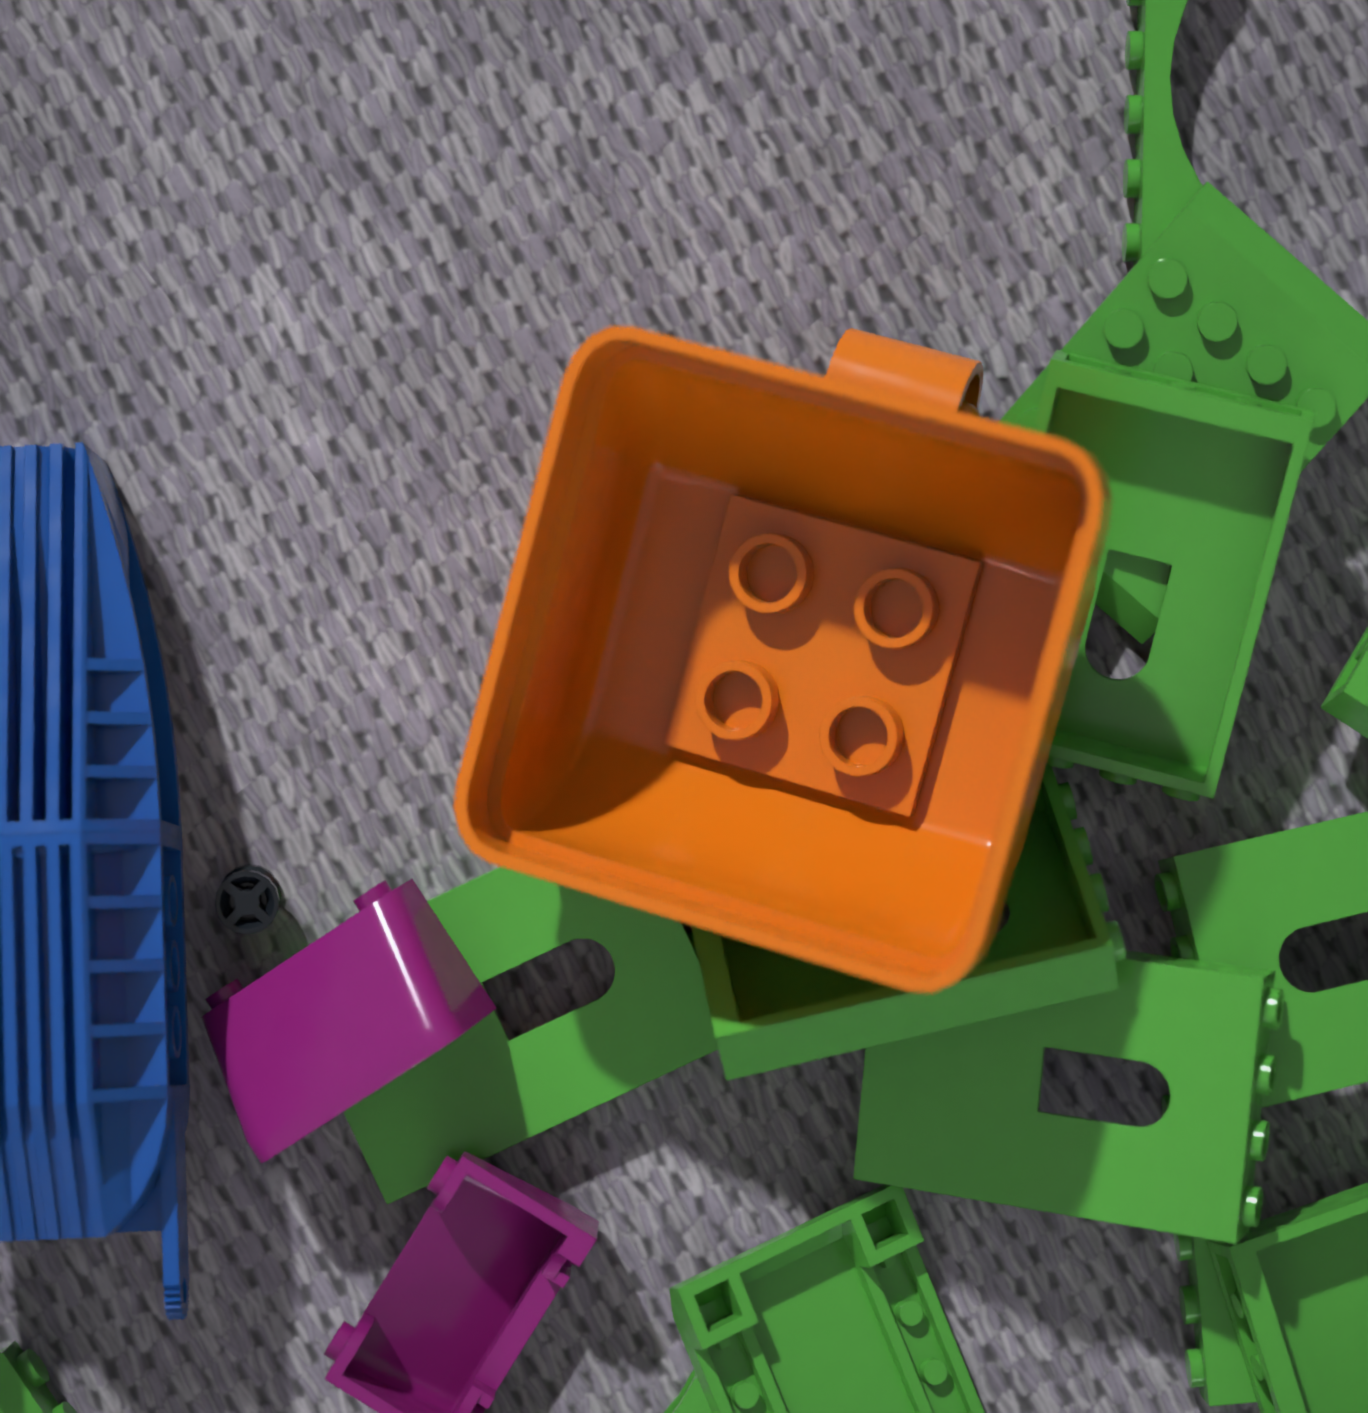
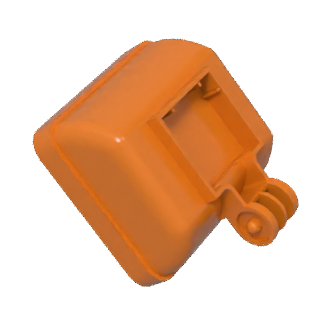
(785, 649)

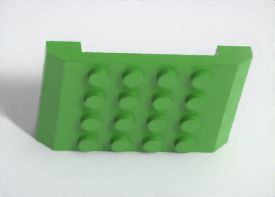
(1226, 312)
(826, 1320)

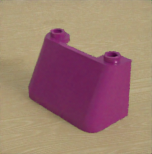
(341, 1017)
(461, 1294)

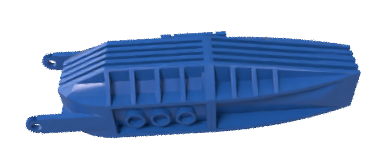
(87, 875)

